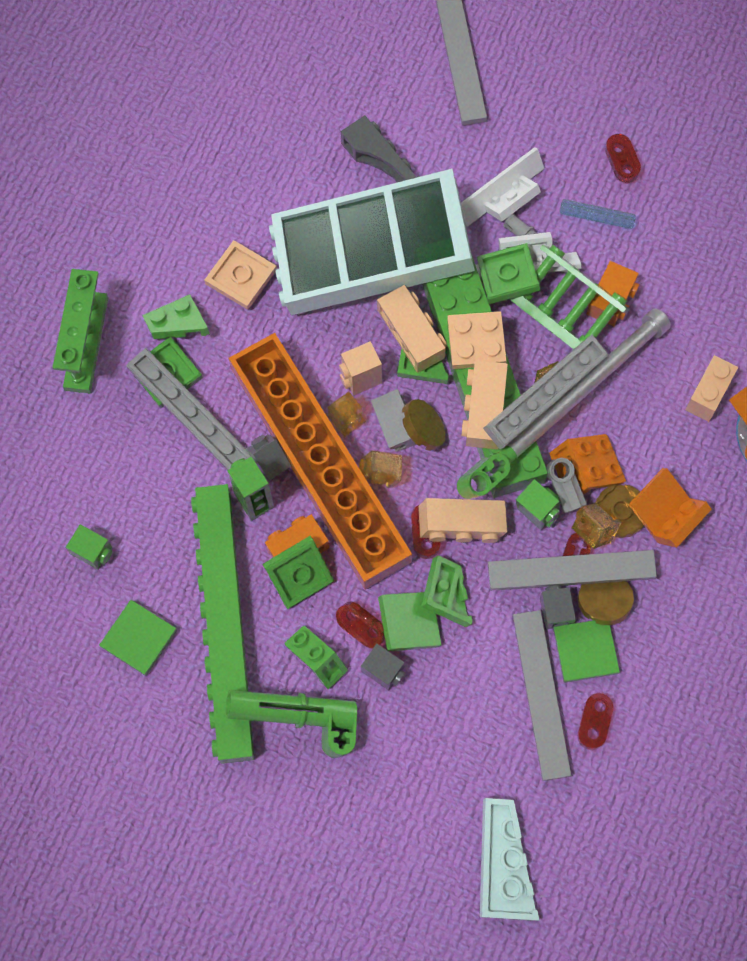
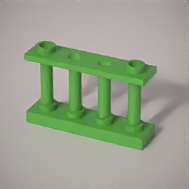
(564, 327)
(80, 331)

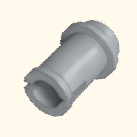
(517, 226)

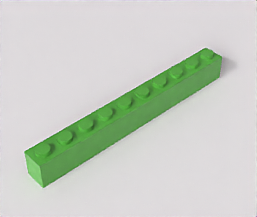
(223, 619)

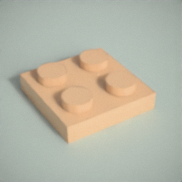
(240, 274)
(476, 338)

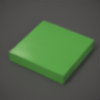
(508, 273)
(177, 363)
(298, 572)
(407, 623)
(138, 637)
(585, 651)

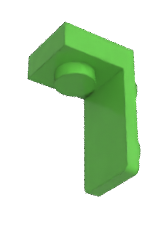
(316, 656)

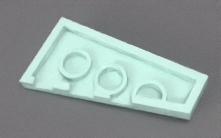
(504, 874)

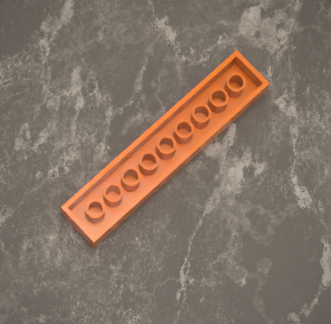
(320, 461)

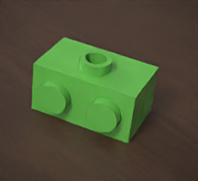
(539, 505)

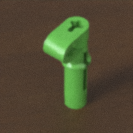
(331, 713)

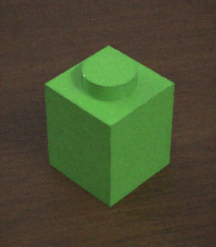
(89, 547)

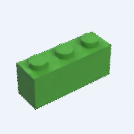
(250, 487)

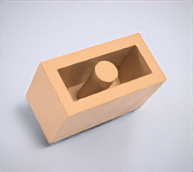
(360, 368)
(711, 388)

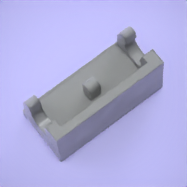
(390, 416)

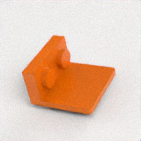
(592, 460)
(668, 509)

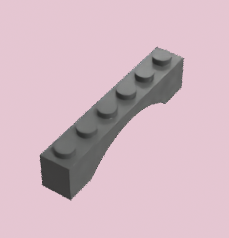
(369, 147)

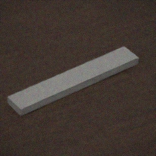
(461, 62)
(545, 392)
(187, 409)
(572, 570)
(541, 696)

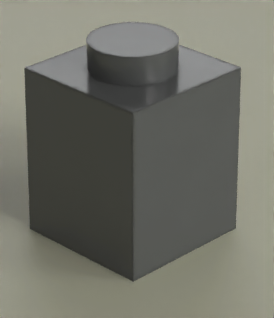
(268, 456)
(557, 606)
(383, 667)

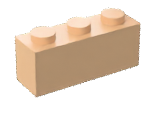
(412, 328)
(485, 401)
(462, 519)

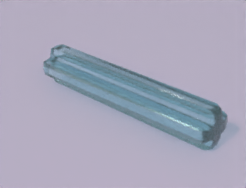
(597, 213)

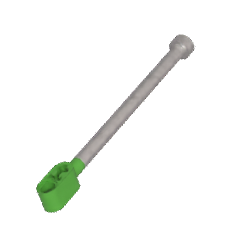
(654, 324)

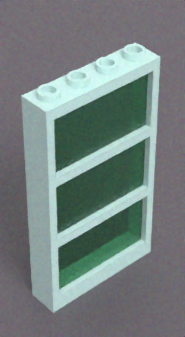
(370, 242)

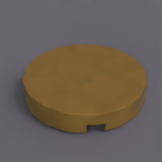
(423, 424)
(615, 502)
(606, 602)

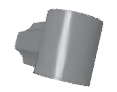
(567, 487)

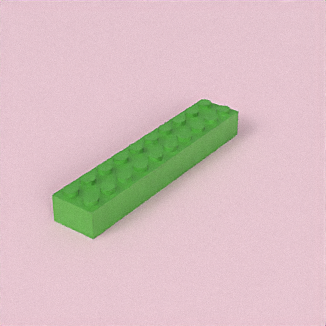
(467, 296)

